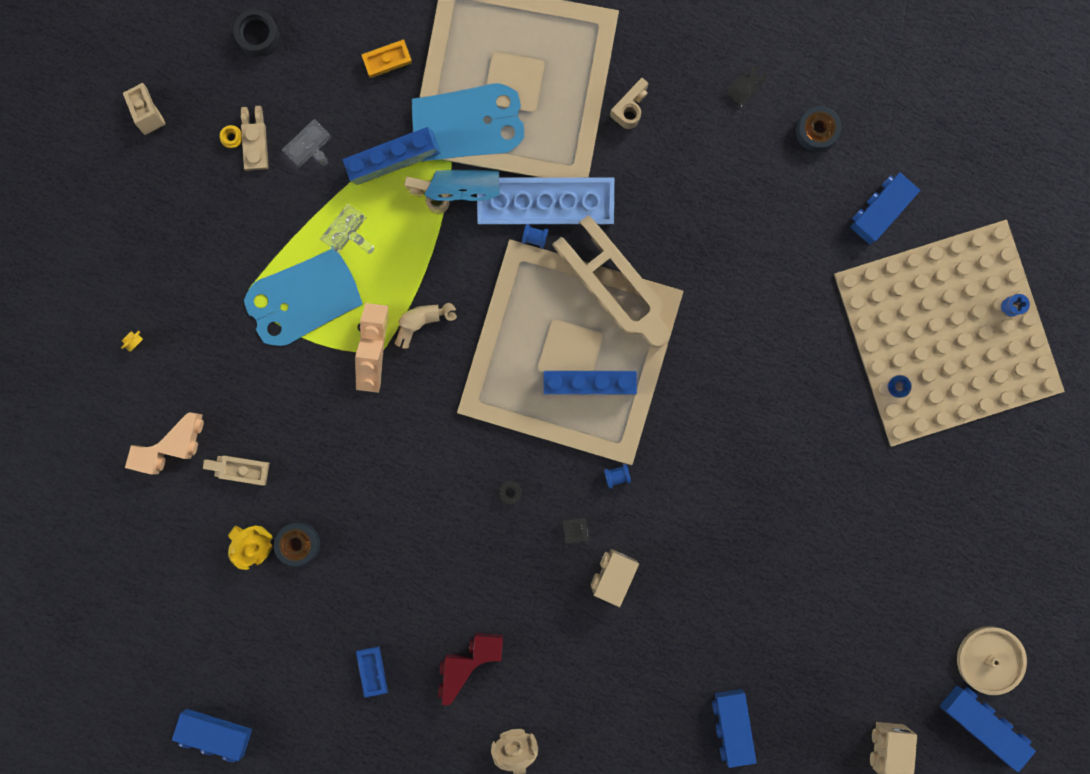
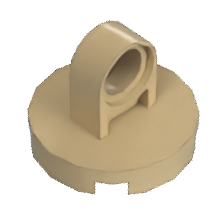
(514, 751)

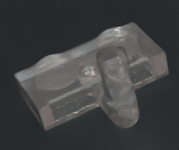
(308, 144)
(344, 229)

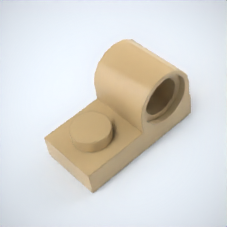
(627, 104)
(143, 110)
(418, 188)

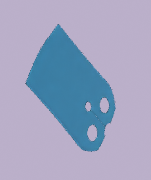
(459, 121)
(473, 181)
(314, 294)

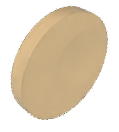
(992, 660)

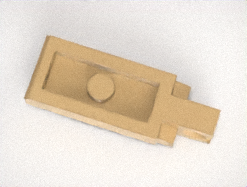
(239, 469)

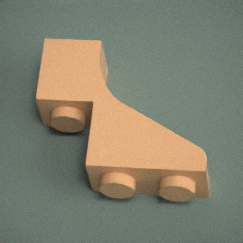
(370, 349)
(178, 443)

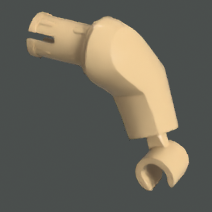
(417, 317)

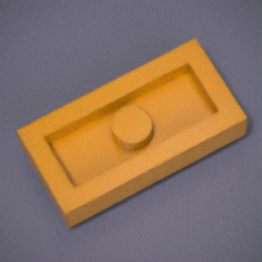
(386, 58)

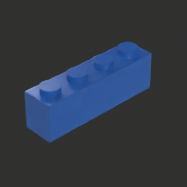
(391, 156)
(590, 382)
(987, 728)

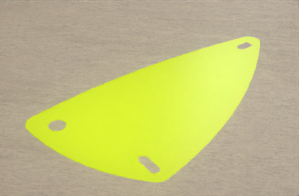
(403, 243)

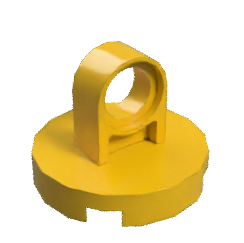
(249, 546)

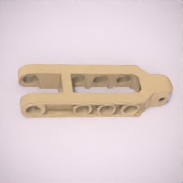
(650, 326)

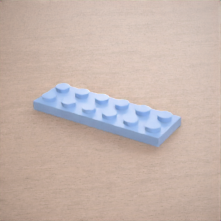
(549, 201)

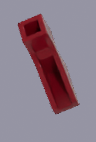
(459, 667)

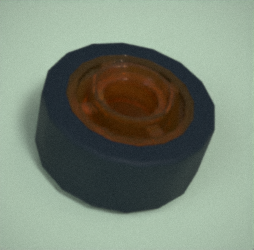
(827, 120)
(283, 544)

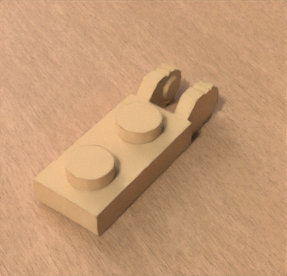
(254, 141)

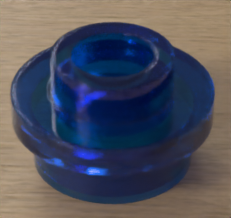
(906, 386)

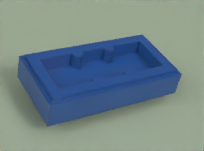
(371, 671)

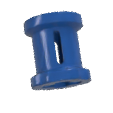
(534, 236)
(1018, 299)
(617, 476)

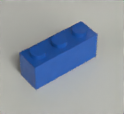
(884, 207)
(734, 728)
(211, 735)

